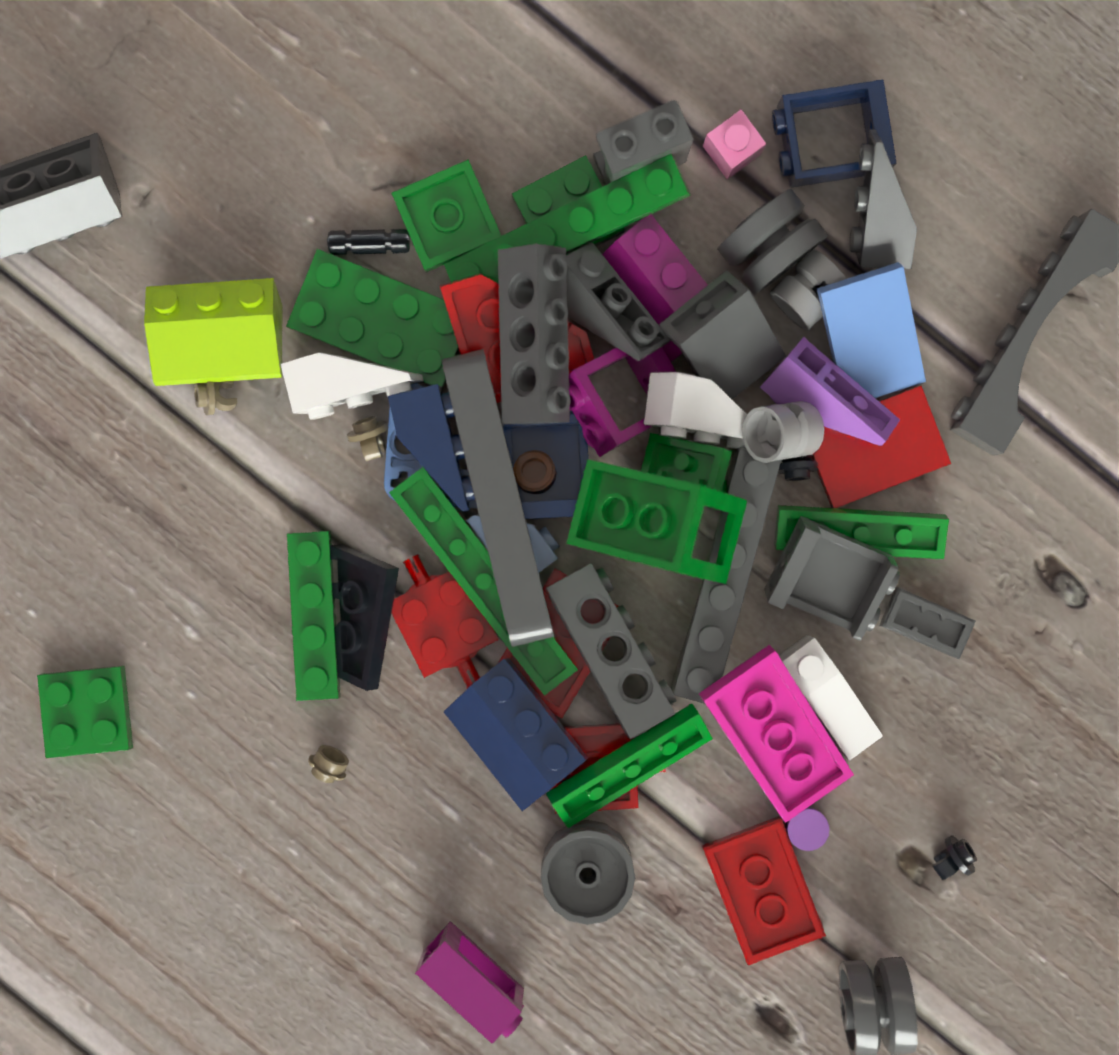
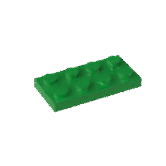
(374, 317)

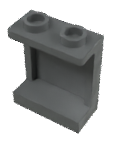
(643, 141)
(724, 335)
(832, 577)

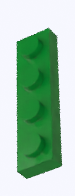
(889, 531)
(313, 615)
(629, 765)

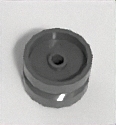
(770, 239)
(592, 897)
(878, 1007)

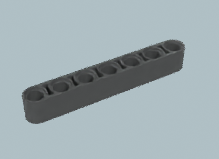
(497, 498)

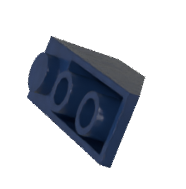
(425, 431)

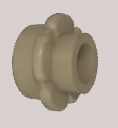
(328, 764)

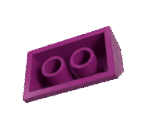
(655, 272)

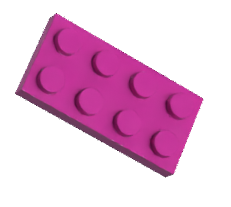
(776, 733)

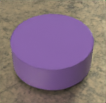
(808, 829)

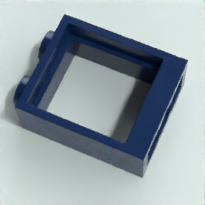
(875, 117)

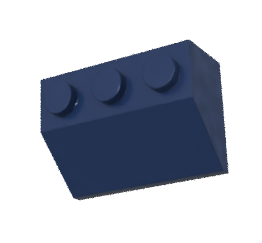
(515, 734)

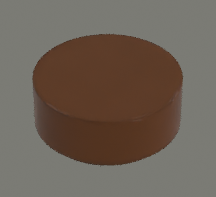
(534, 472)

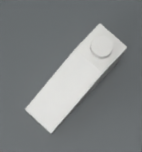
(830, 697)

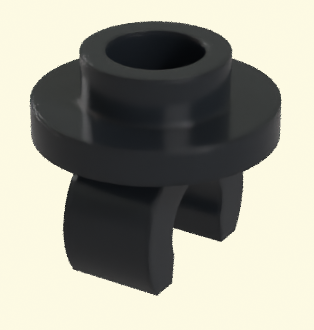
(797, 468)
(956, 856)

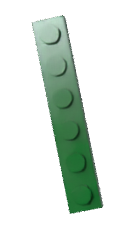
(584, 218)
(472, 569)

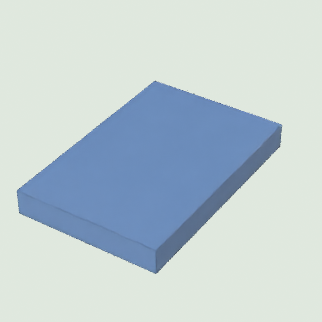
(873, 330)

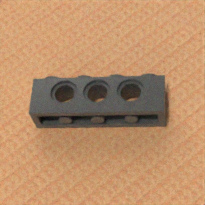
(533, 335)
(632, 714)

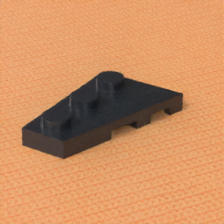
(366, 603)

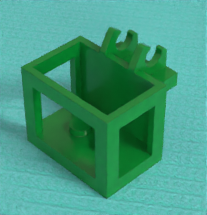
(658, 510)

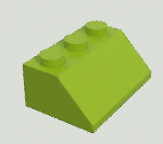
(214, 331)

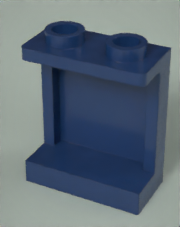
(569, 454)

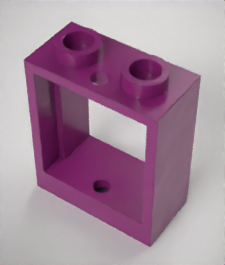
(590, 410)
(472, 983)

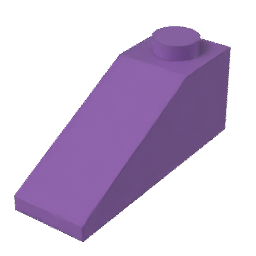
(840, 400)

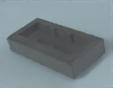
(927, 623)

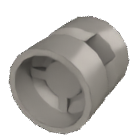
(799, 295)
(783, 431)

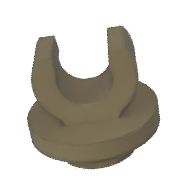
(208, 397)
(369, 432)

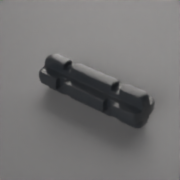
(368, 241)

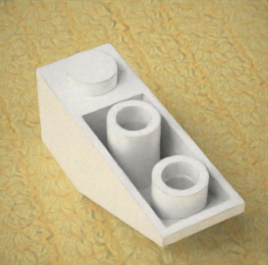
(329, 380)
(693, 405)

